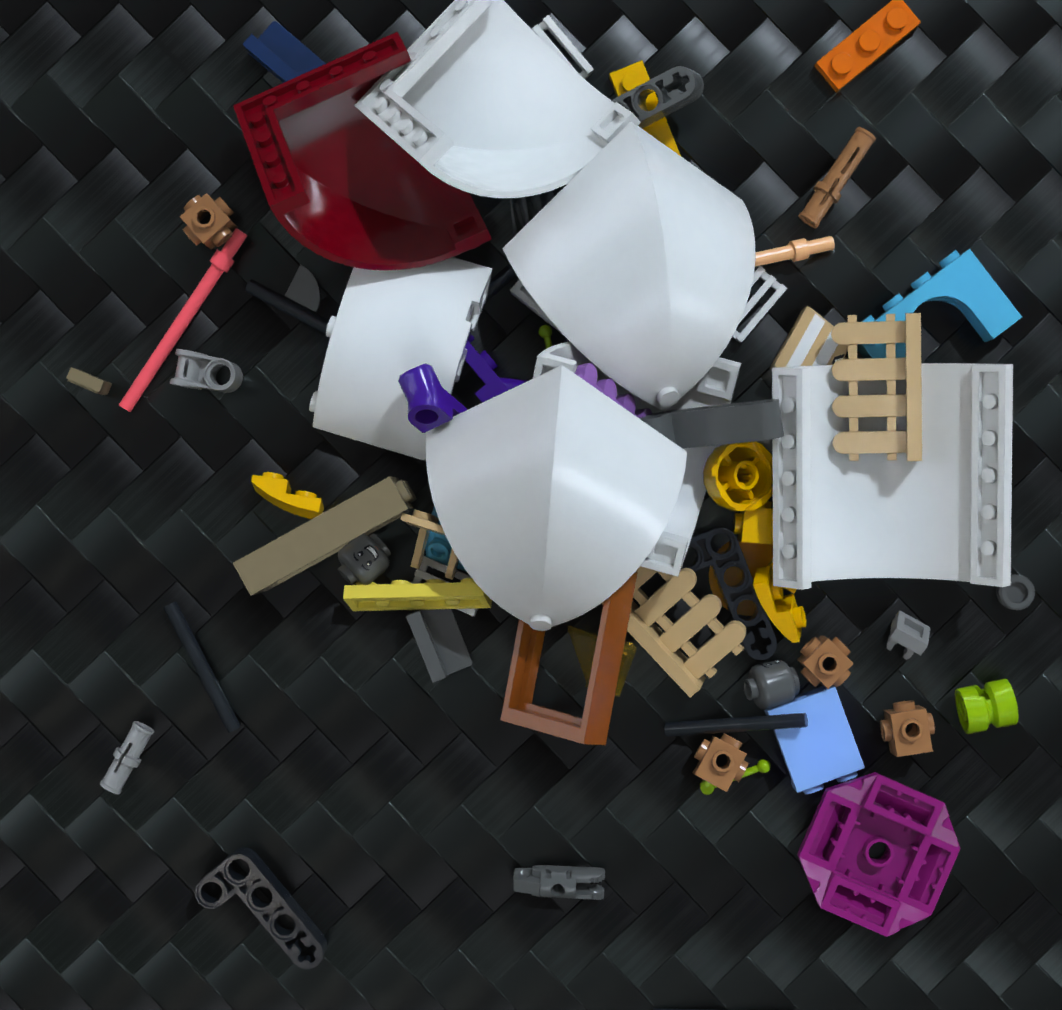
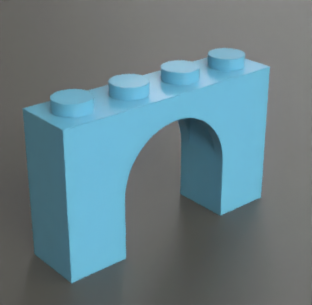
(960, 283)

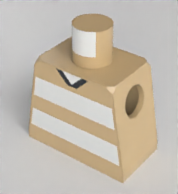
(809, 343)

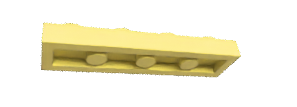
(418, 596)

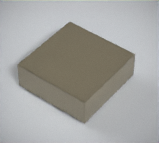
(88, 381)

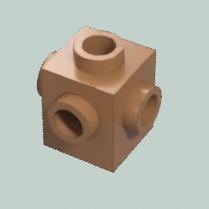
(219, 227)
(812, 658)
(916, 737)
(720, 775)

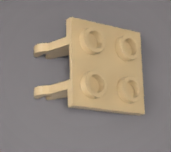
(427, 523)

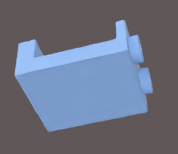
(824, 747)

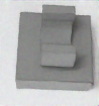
(908, 633)

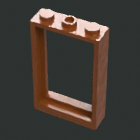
(602, 683)

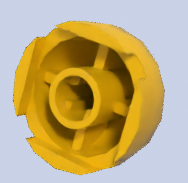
(739, 476)

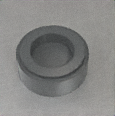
(1018, 594)

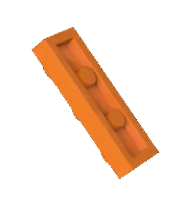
(867, 44)

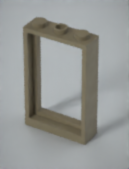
(325, 534)

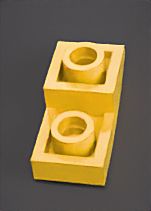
(278, 492)
(780, 609)

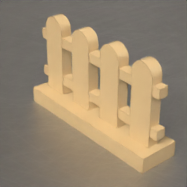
(880, 405)
(665, 645)

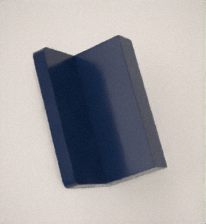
(281, 53)

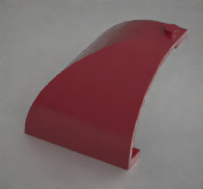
(343, 180)

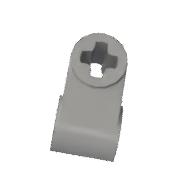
(200, 371)

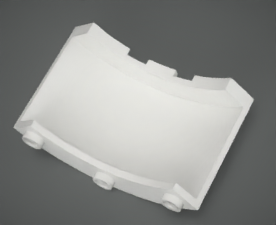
(383, 330)

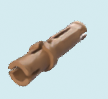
(829, 189)

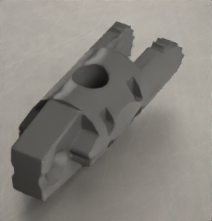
(560, 881)

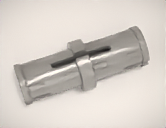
(127, 757)

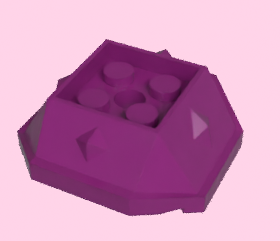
(900, 883)

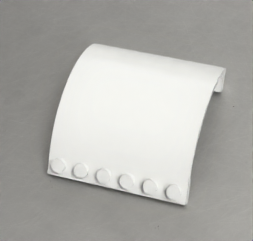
(897, 515)

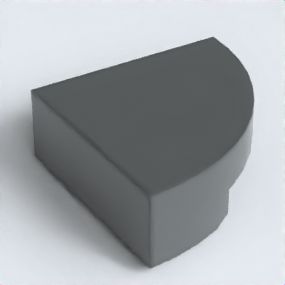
(305, 290)

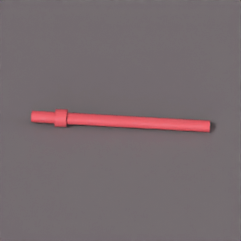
(221, 262)

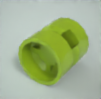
(986, 706)

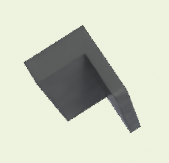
(439, 642)

